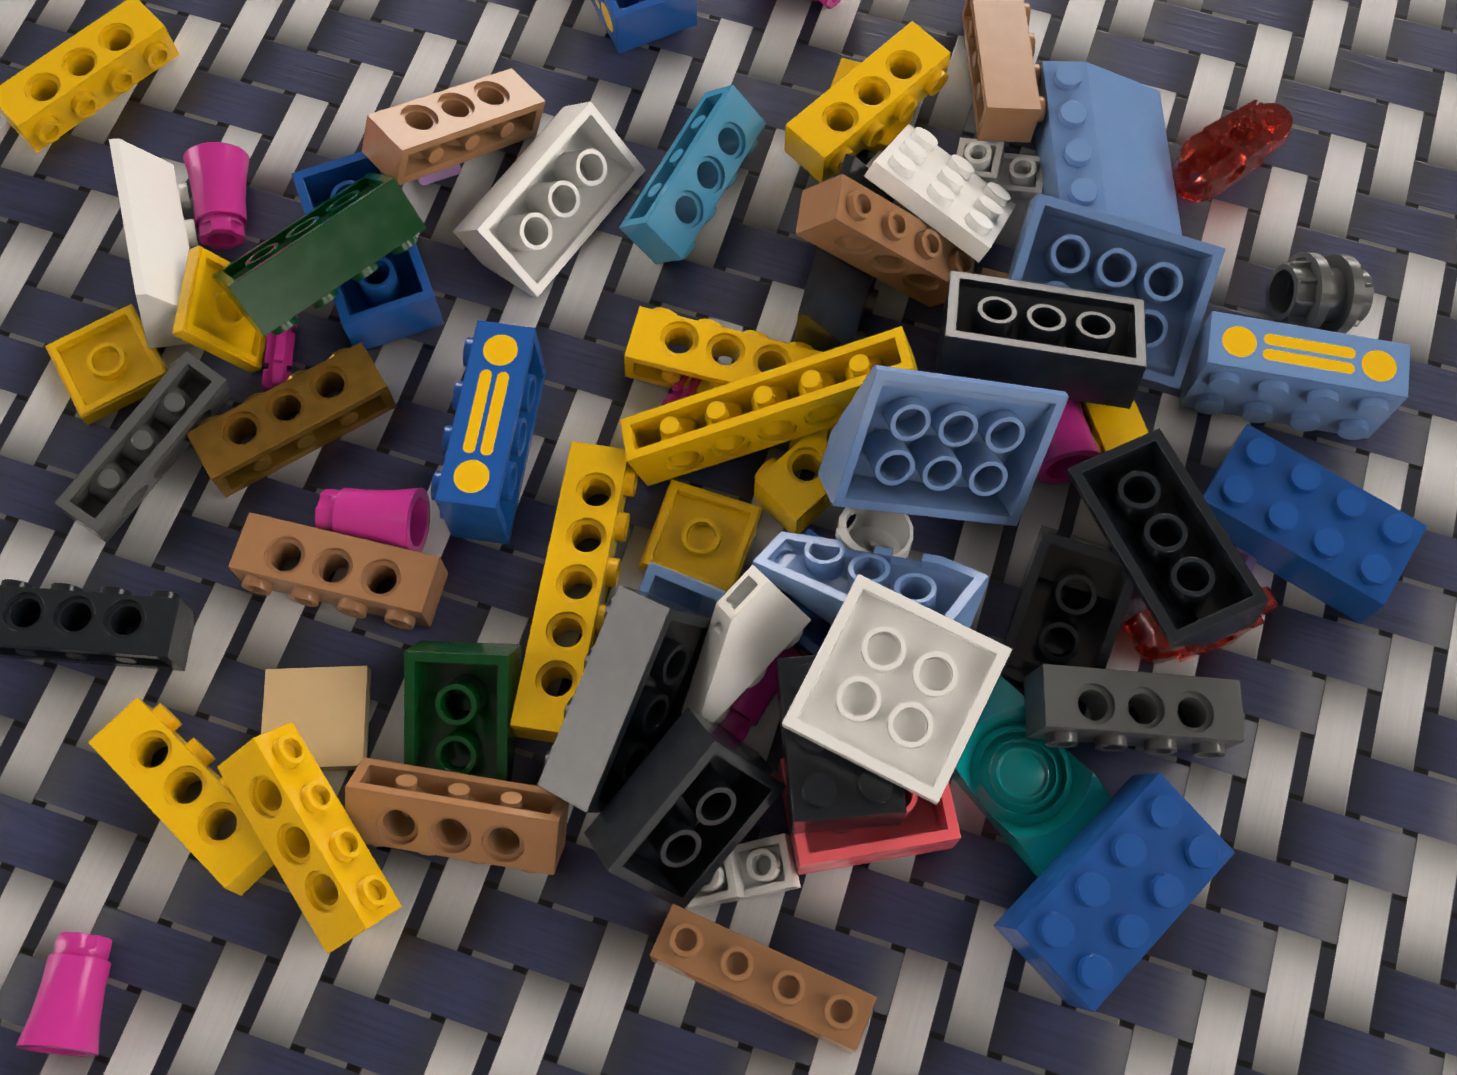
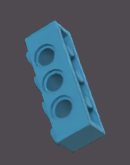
(693, 175)

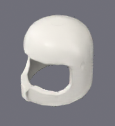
(876, 529)

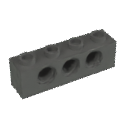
(144, 447)
(1208, 704)

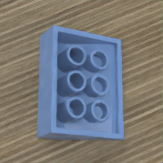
(1105, 144)
(1121, 257)
(940, 446)

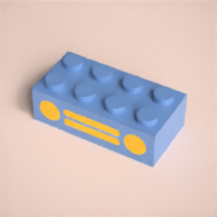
(1295, 376)

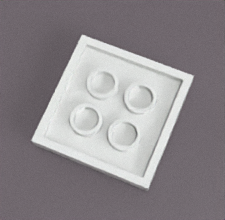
(942, 191)
(897, 688)

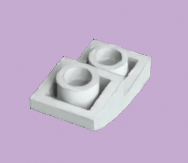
(1013, 172)
(751, 872)

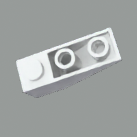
(743, 638)

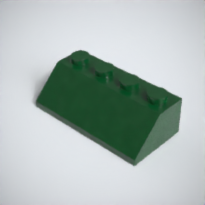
(321, 253)

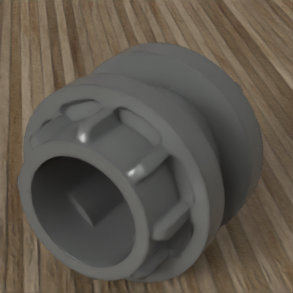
(1320, 292)

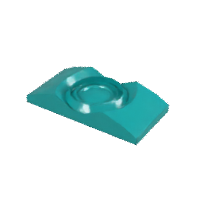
(1023, 787)

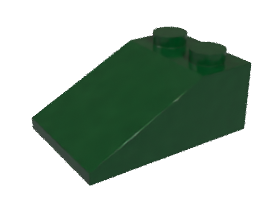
(461, 707)

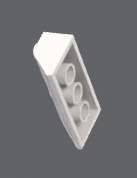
(551, 199)
(154, 236)

